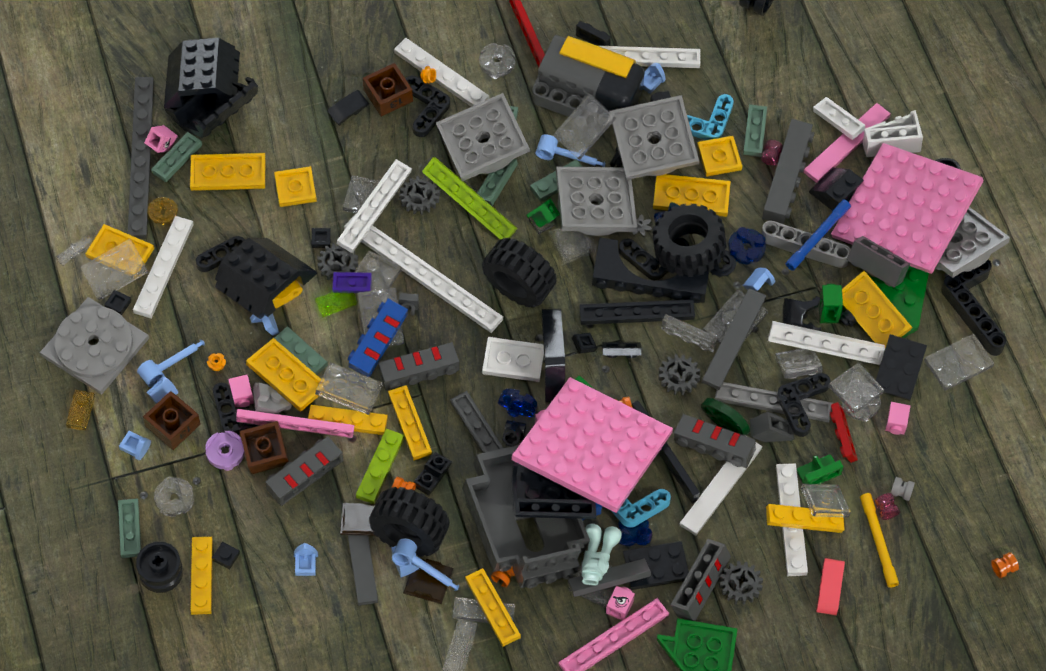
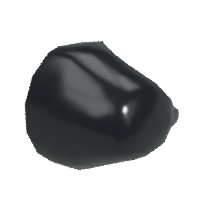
(794, 311)

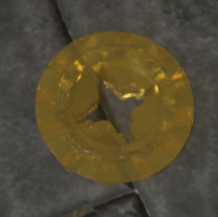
(155, 207)

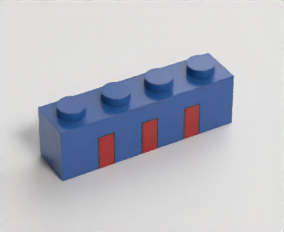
(378, 338)

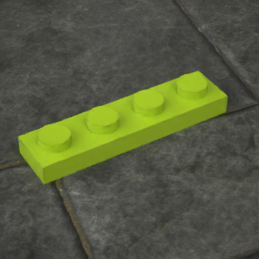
(380, 466)

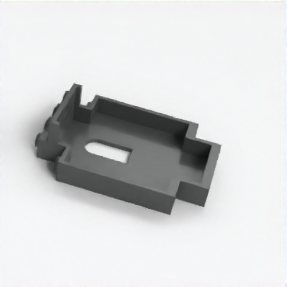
(492, 510)

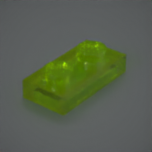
(335, 302)

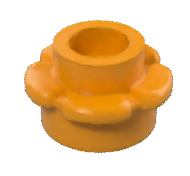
(428, 75)
(216, 366)

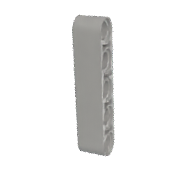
(798, 237)

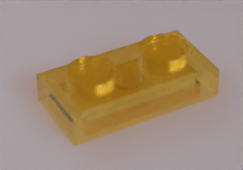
(80, 410)

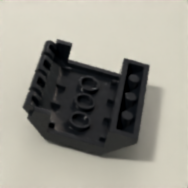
(202, 68)
(204, 113)
(258, 273)
(543, 498)

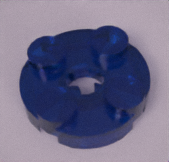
(752, 237)
(517, 404)

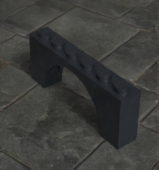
(613, 274)

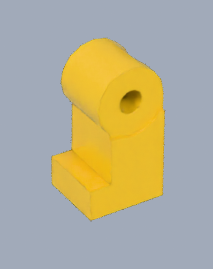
(288, 294)

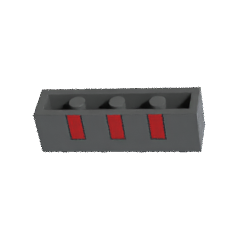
(419, 366)
(714, 441)
(304, 470)
(701, 580)

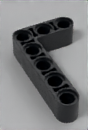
(972, 306)
(553, 352)

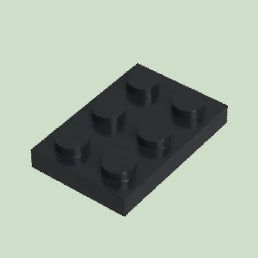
(900, 366)
(665, 562)

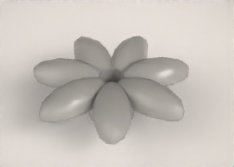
(642, 225)

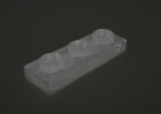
(689, 333)
(471, 611)
(460, 646)

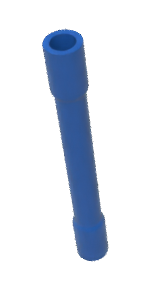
(836, 214)

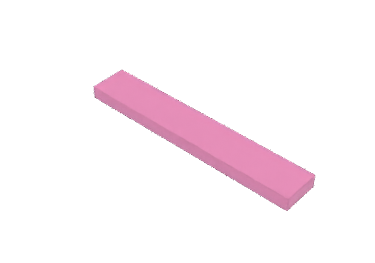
(844, 145)
(296, 423)
(615, 637)

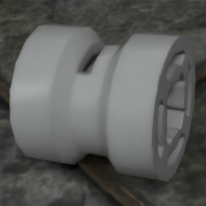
(902, 488)

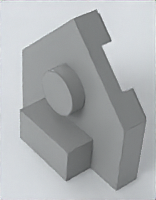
(269, 400)

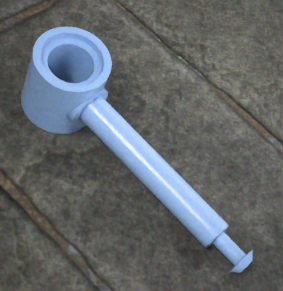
(548, 147)
(152, 372)
(406, 553)

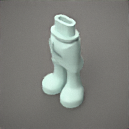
(596, 563)

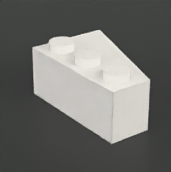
(900, 133)

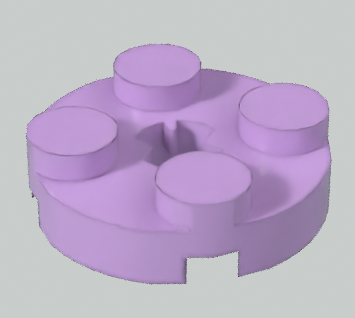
(228, 460)

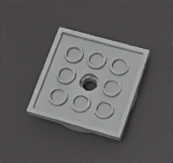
(659, 119)
(488, 120)
(604, 185)
(971, 244)
(98, 363)

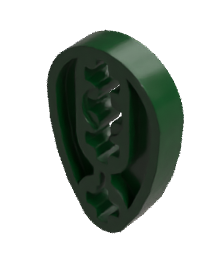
(725, 416)

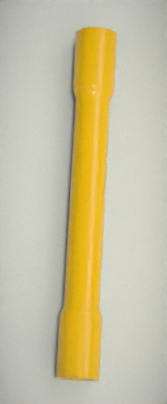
(870, 511)

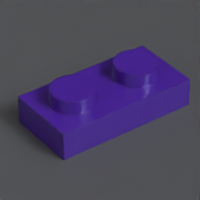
(351, 282)

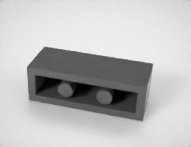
(878, 261)

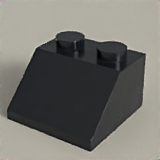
(836, 186)

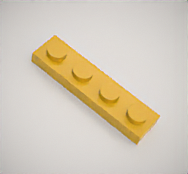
(410, 422)
(364, 423)
(802, 519)
(201, 575)
(493, 607)

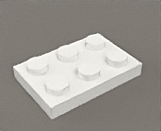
(513, 359)

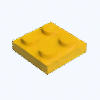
(719, 156)
(295, 186)

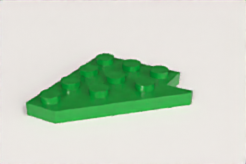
(907, 296)
(700, 646)

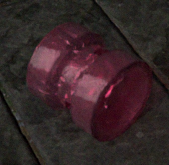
(771, 153)
(887, 506)

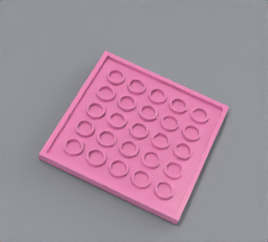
(909, 206)
(592, 444)

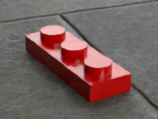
(843, 432)

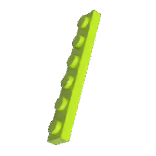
(469, 199)

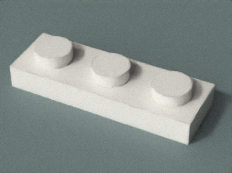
(839, 118)

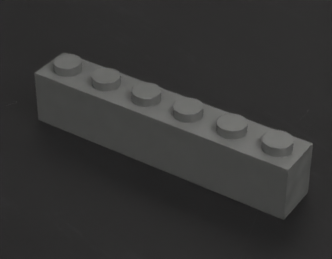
(787, 171)

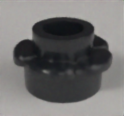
(847, 318)

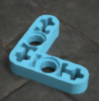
(708, 126)
(630, 509)

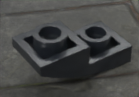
(348, 106)
(433, 473)

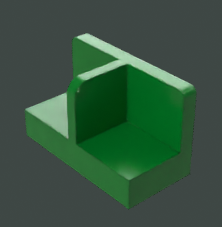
(544, 213)
(820, 470)

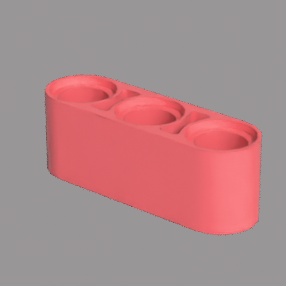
(830, 586)

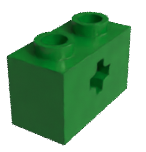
(830, 303)

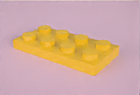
(228, 171)
(688, 190)
(873, 310)
(285, 374)

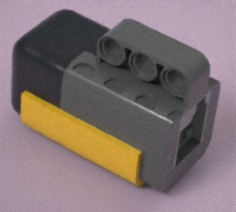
(581, 68)

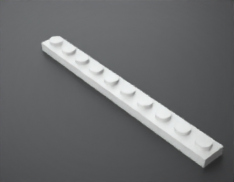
(432, 279)

